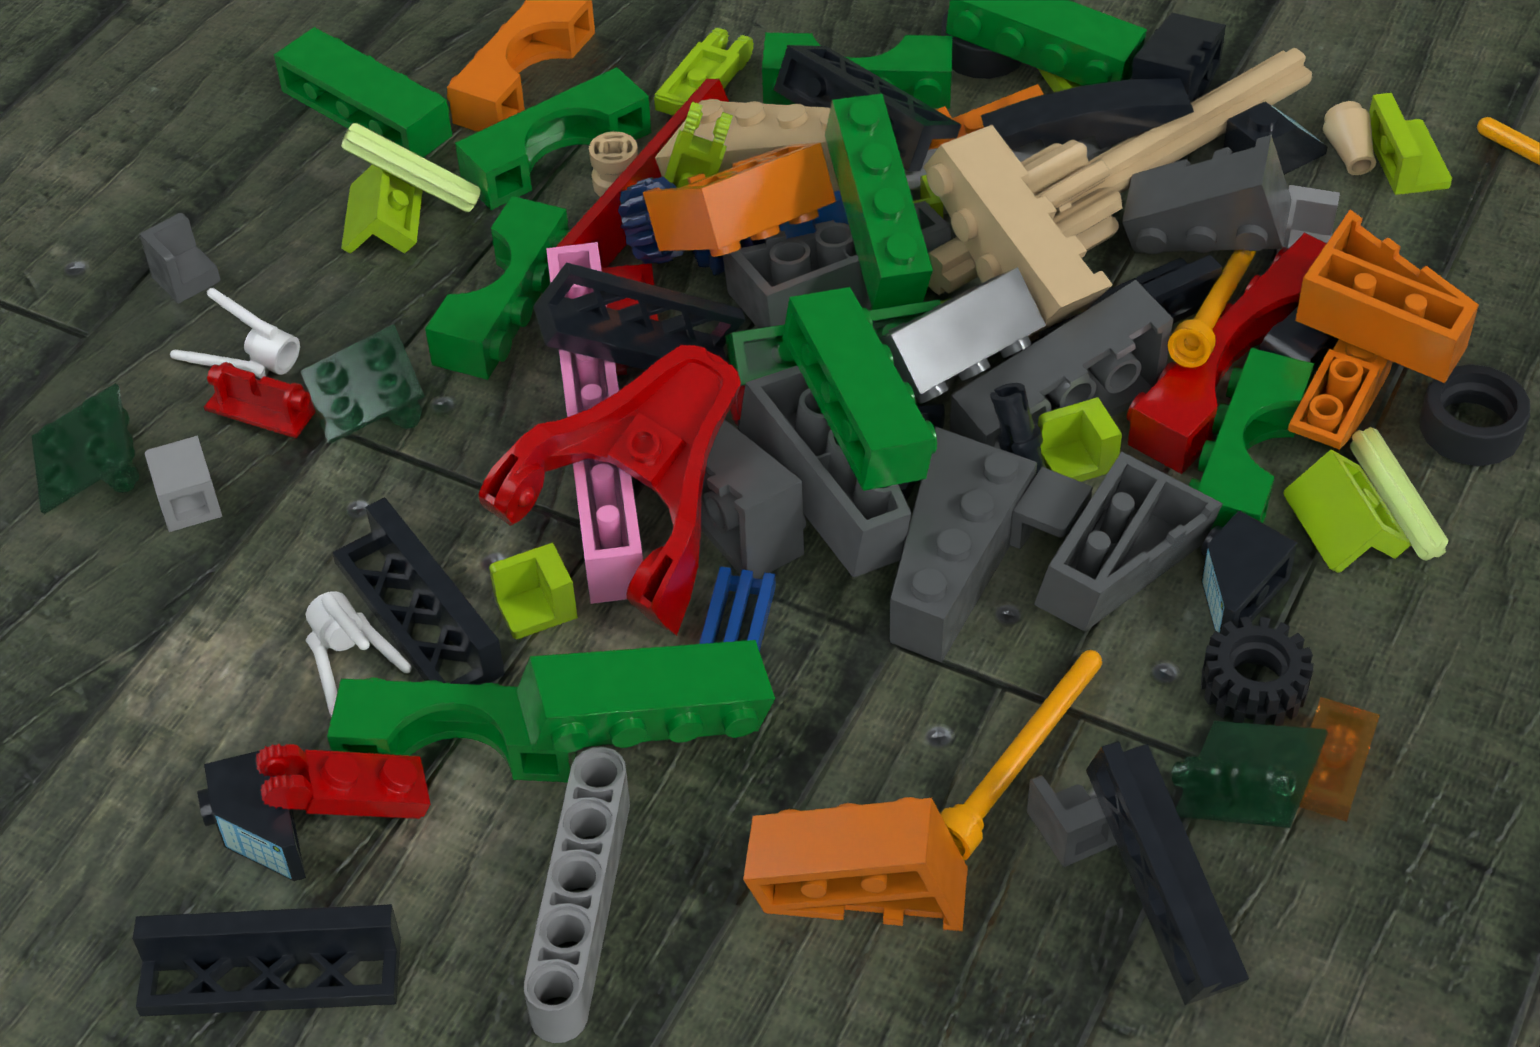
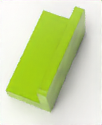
(1405, 149)
(382, 207)
(1343, 512)

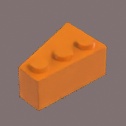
(742, 201)
(1385, 303)
(858, 859)

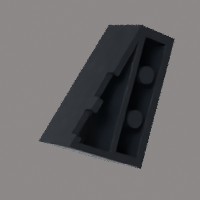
(1183, 50)

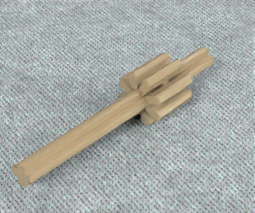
(1090, 190)

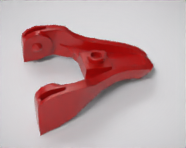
(657, 434)

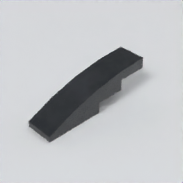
(1105, 110)

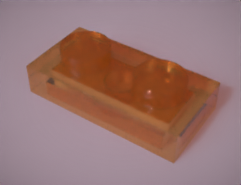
(1341, 758)

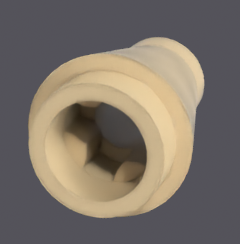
(1350, 134)

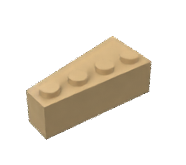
(757, 130)
(1010, 225)

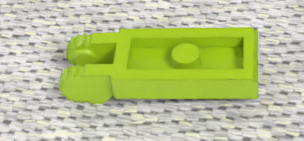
(703, 62)
(695, 154)

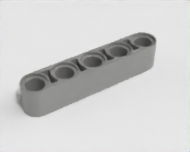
(579, 915)

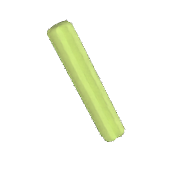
(410, 167)
(1398, 494)

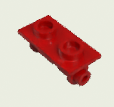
(261, 402)

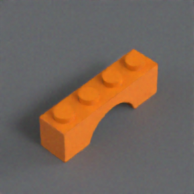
(491, 82)

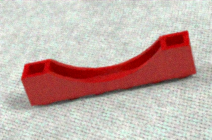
(1181, 407)

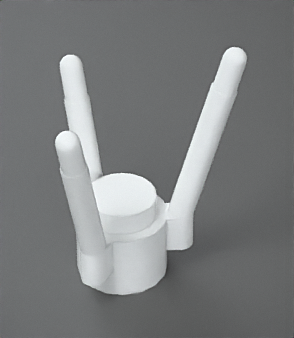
(265, 344)
(340, 628)

